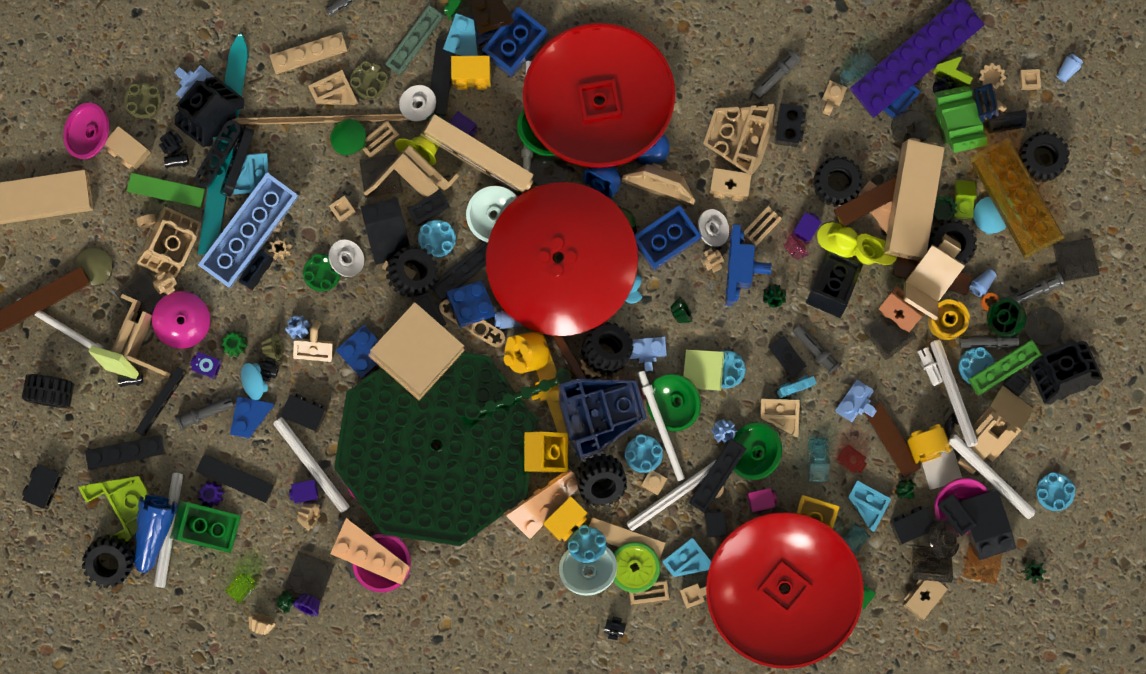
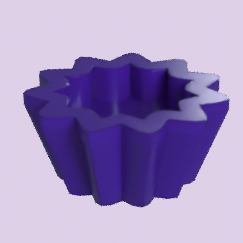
(210, 494)
(307, 604)

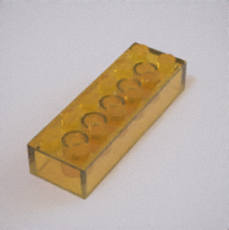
(1016, 198)

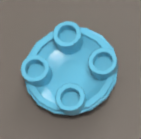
(988, 217)
(437, 238)
(974, 361)
(733, 369)
(252, 381)
(643, 453)
(1055, 492)
(587, 544)

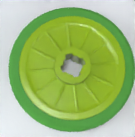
(648, 567)

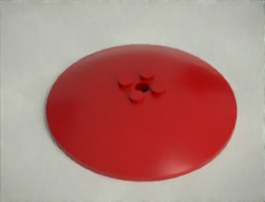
(592, 64)
(596, 265)
(789, 626)

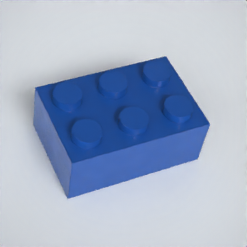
(515, 42)
(667, 238)

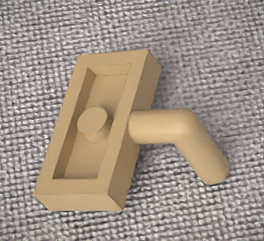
(313, 348)

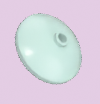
(481, 205)
(575, 578)

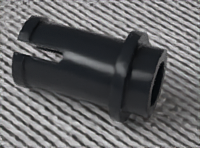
(176, 160)
(126, 381)

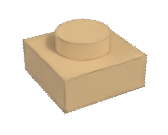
(1030, 79)
(342, 209)
(654, 482)

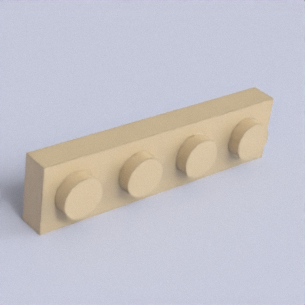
(308, 53)

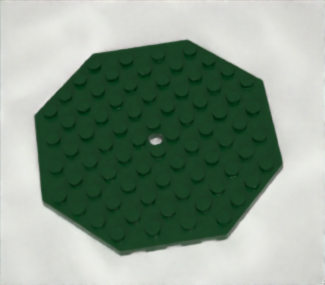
(426, 491)

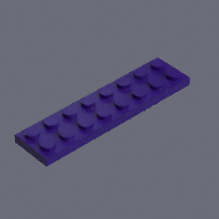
(916, 57)

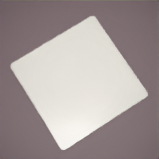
(942, 470)

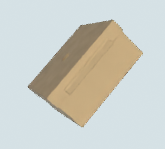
(416, 351)

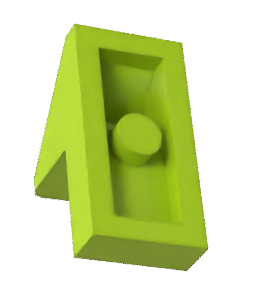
(949, 70)
(964, 198)

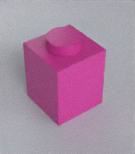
(762, 500)

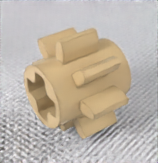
(282, 254)
(712, 260)
(164, 283)

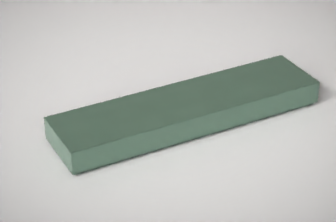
(414, 40)

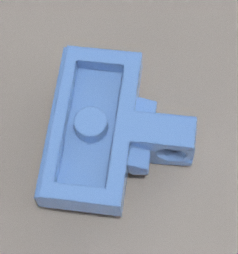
(190, 78)
(647, 350)
(856, 402)

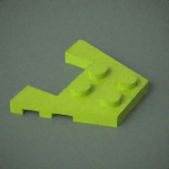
(124, 499)

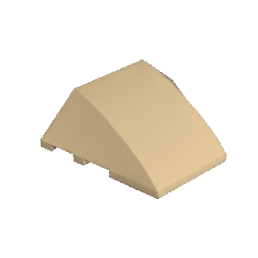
(741, 134)

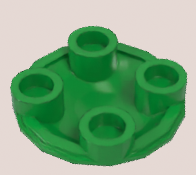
(348, 137)
(319, 273)

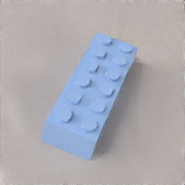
(248, 230)

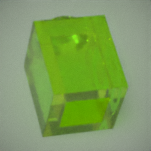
(241, 588)

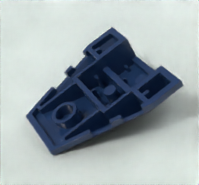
(599, 412)

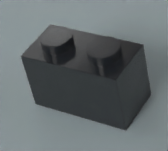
(304, 413)
(42, 486)
(912, 526)

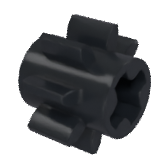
(943, 84)
(170, 143)
(268, 369)
(614, 628)

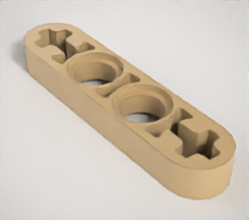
(471, 328)

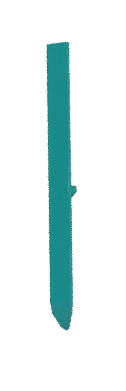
(215, 200)

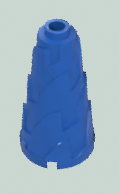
(153, 525)

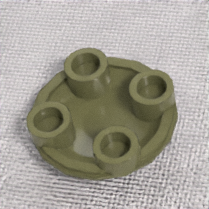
(368, 80)
(142, 100)
(96, 265)

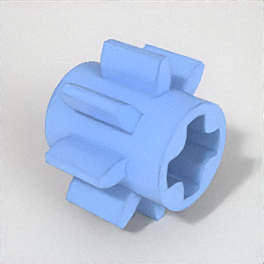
(297, 327)
(724, 430)

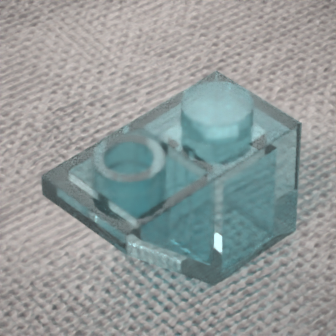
(861, 66)
(818, 460)
(856, 538)

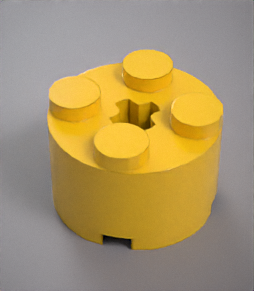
(953, 329)
(526, 352)
(928, 444)

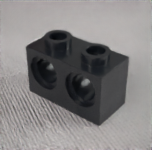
(785, 124)

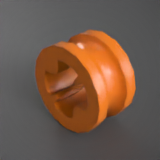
(987, 296)

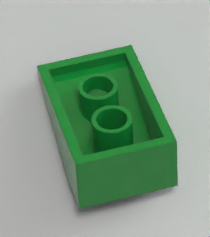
(205, 526)

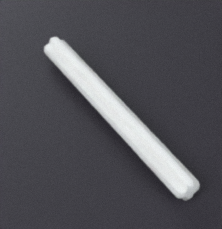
(953, 392)
(311, 465)
(991, 476)
(669, 498)
(164, 554)

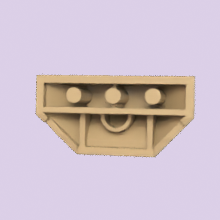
(660, 182)

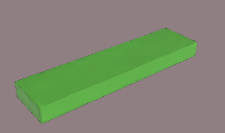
(166, 190)
(1004, 367)

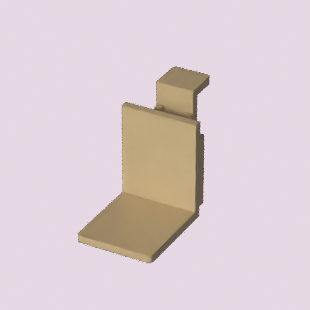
(416, 173)
(933, 276)
(132, 335)
(998, 426)

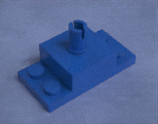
(741, 266)

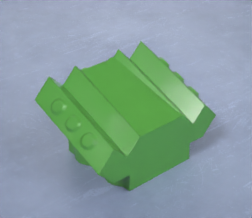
(959, 119)

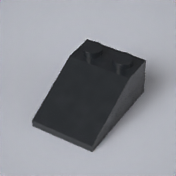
(385, 229)
(834, 284)
(993, 531)

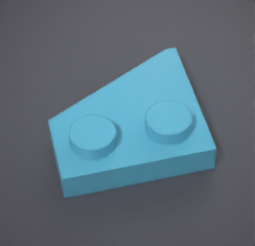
(462, 37)
(252, 172)
(789, 389)
(868, 503)
(687, 560)

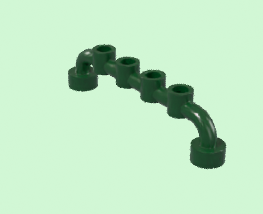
(472, 411)

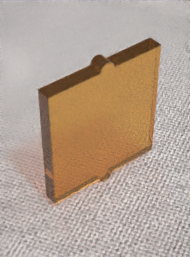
(982, 570)

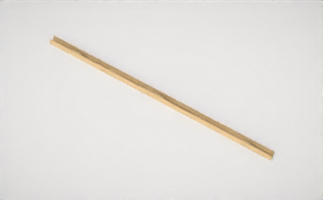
(319, 119)

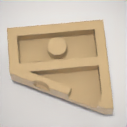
(333, 90)
(781, 413)

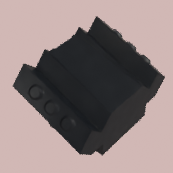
(207, 109)
(1065, 371)

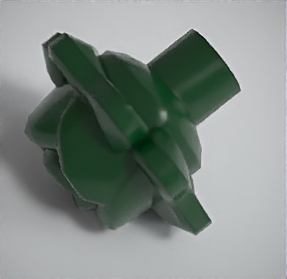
(905, 489)
(285, 601)

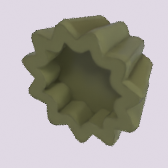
(272, 347)

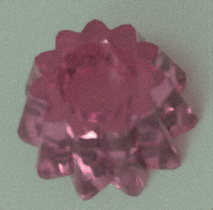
(795, 247)

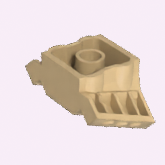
(169, 242)

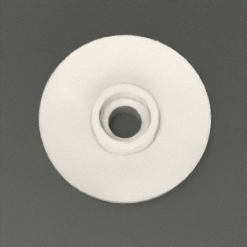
(414, 96)
(713, 227)
(351, 253)

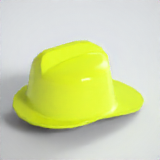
(422, 145)
(837, 239)
(871, 250)

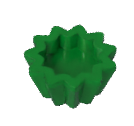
(233, 343)

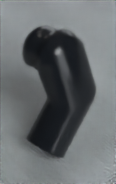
(949, 425)

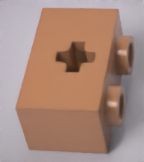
(891, 309)

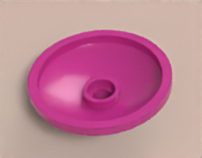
(86, 130)
(181, 305)
(961, 488)
(376, 582)

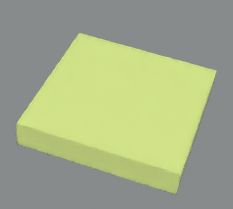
(113, 362)
(704, 369)

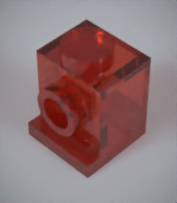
(844, 459)

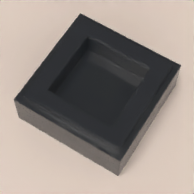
(1017, 383)

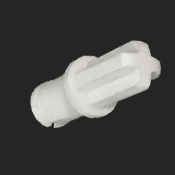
(930, 366)

